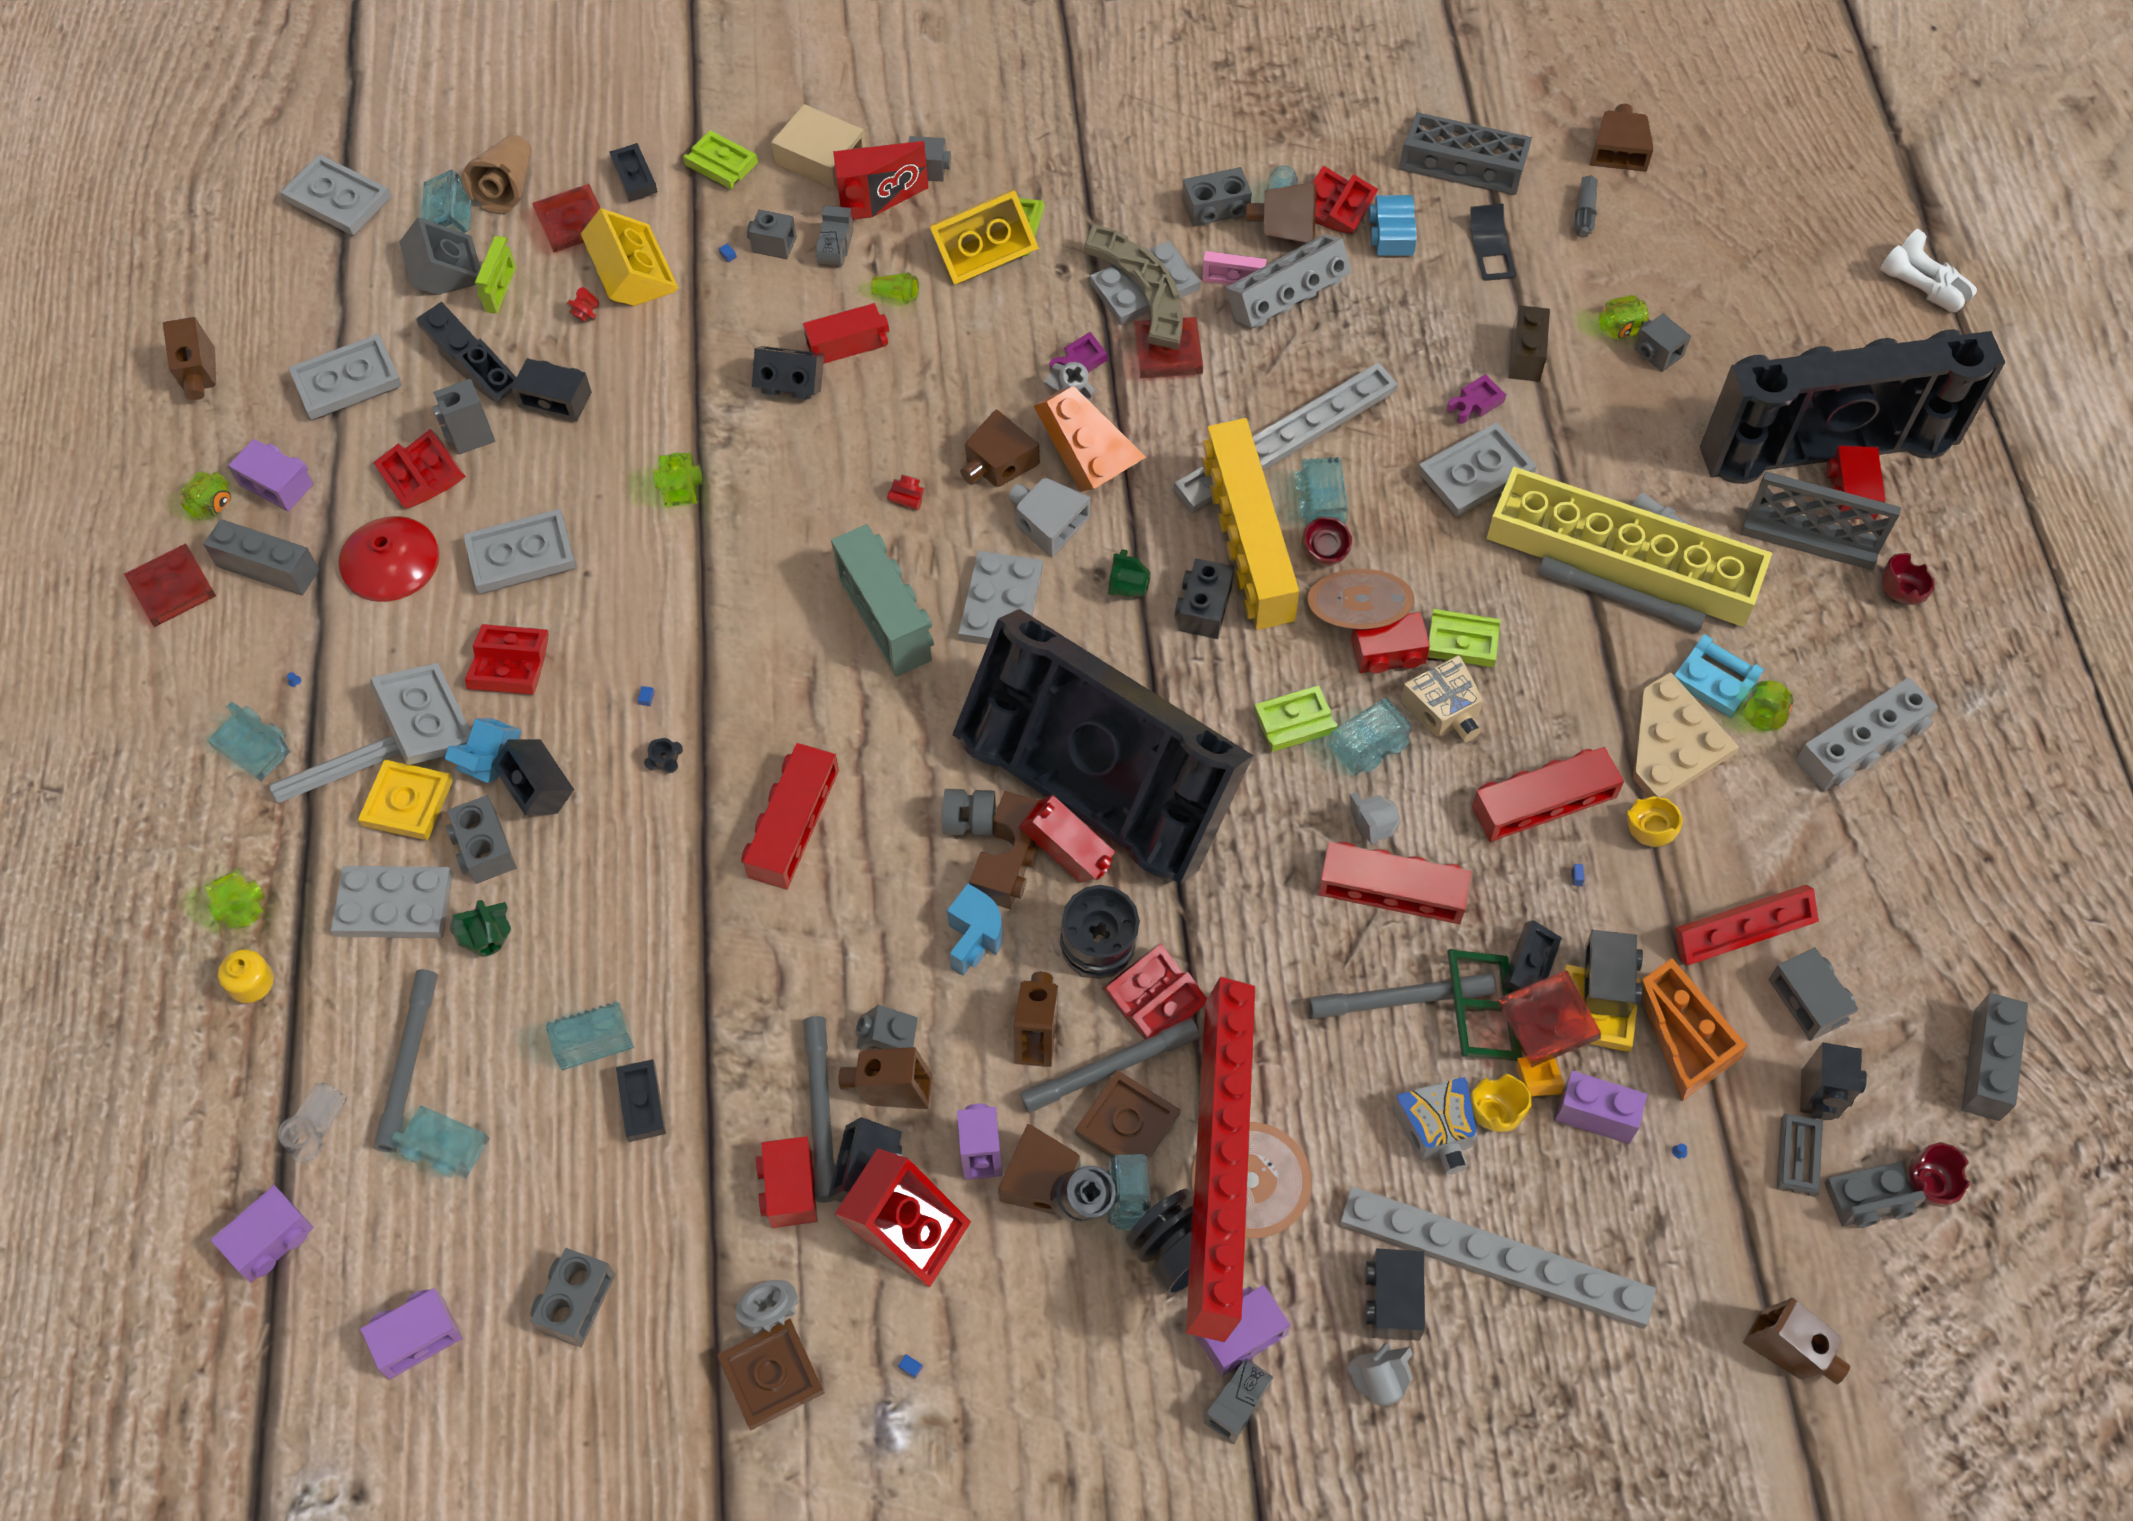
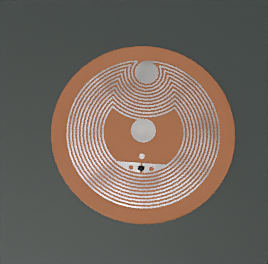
(1361, 598)
(1276, 1183)

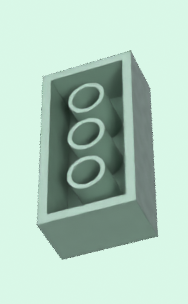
(883, 599)

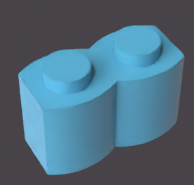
(1393, 225)

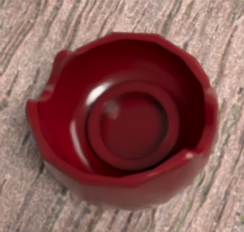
(1326, 541)
(1906, 581)
(1939, 1174)

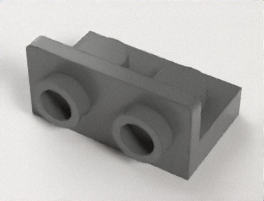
(1873, 1194)

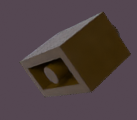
(1529, 343)

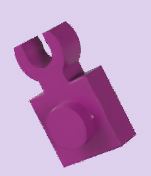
(1084, 351)
(1477, 397)

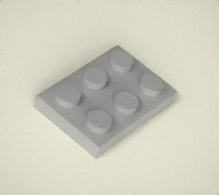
(336, 194)
(1125, 297)
(345, 376)
(1474, 468)
(519, 551)
(996, 589)
(420, 712)
(392, 902)

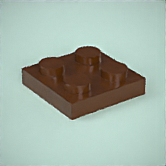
(1127, 1119)
(770, 1374)

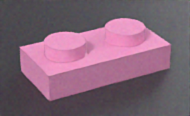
(1228, 268)

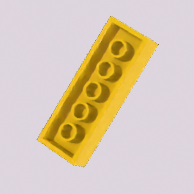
(1250, 524)

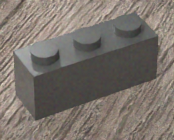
(261, 557)
(1995, 1057)

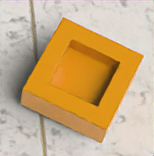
(1541, 1079)

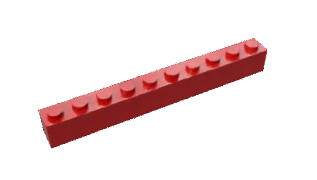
(1221, 1163)

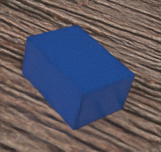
(727, 252)
(646, 696)
(1578, 874)
(910, 1366)

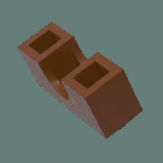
(1003, 874)

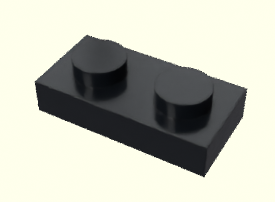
(633, 171)
(1532, 956)
(641, 1100)

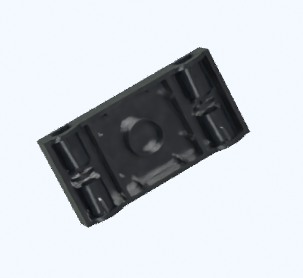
(1872, 396)
(1100, 746)

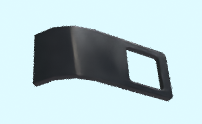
(1490, 238)

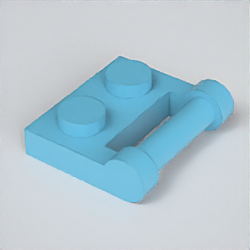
(1712, 683)

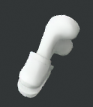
(1947, 285)

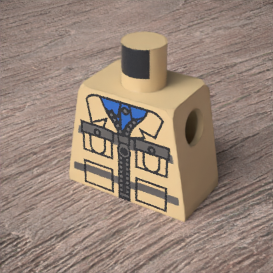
(1445, 700)

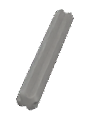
(334, 769)

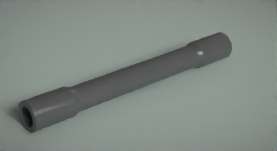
(1674, 613)
(419, 1003)
(1340, 1003)
(816, 1049)
(1054, 1089)

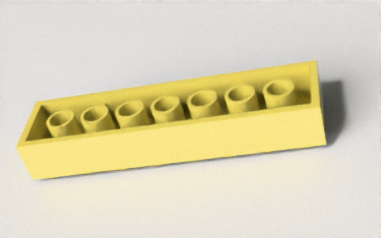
(1629, 546)

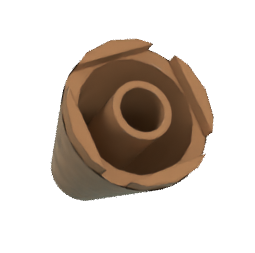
(498, 174)

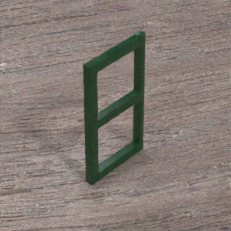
(1461, 1003)

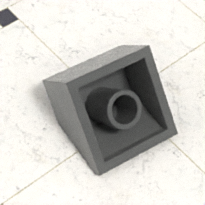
(439, 258)

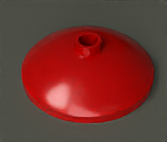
(390, 570)

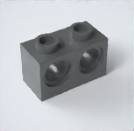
(1216, 196)
(483, 838)
(582, 1299)

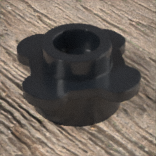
(660, 747)

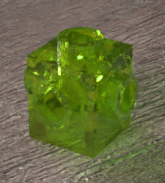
(677, 479)
(230, 888)

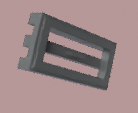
(1797, 1184)

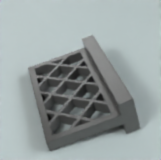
(1469, 166)
(1816, 533)

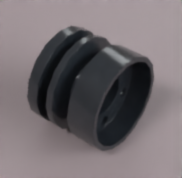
(1099, 912)
(1166, 1234)

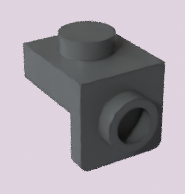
(885, 1029)

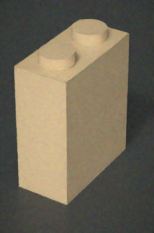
(809, 144)

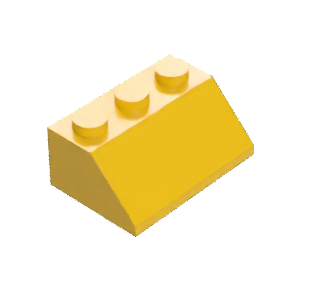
(984, 236)
(627, 258)

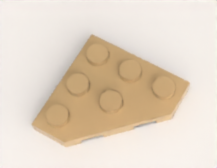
(1676, 739)

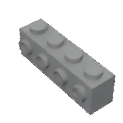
(1288, 280)
(1867, 734)

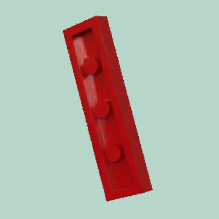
(1747, 924)

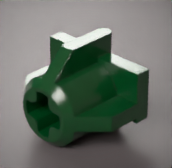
(1128, 576)
(481, 929)

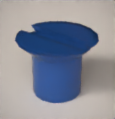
(293, 679)
(1680, 1151)

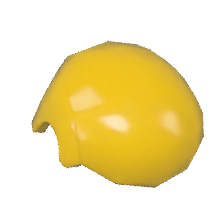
(1654, 821)
(1500, 1103)

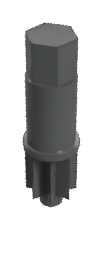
(1586, 206)

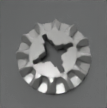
(762, 1297)

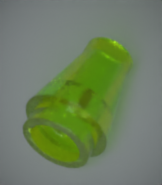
(898, 287)

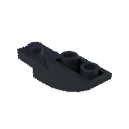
(466, 353)

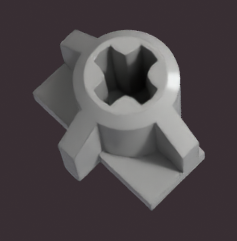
(1070, 375)
(1375, 817)
(1382, 1374)

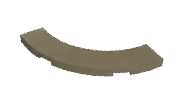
(1150, 277)

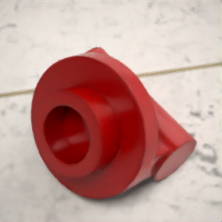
(583, 304)
(906, 492)

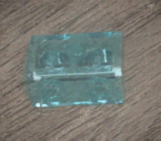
(446, 201)
(250, 742)
(442, 1142)

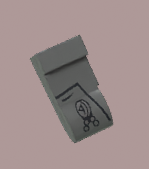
(834, 235)
(1238, 1401)

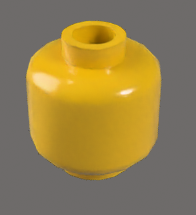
(245, 976)

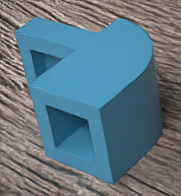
(482, 748)
(980, 923)

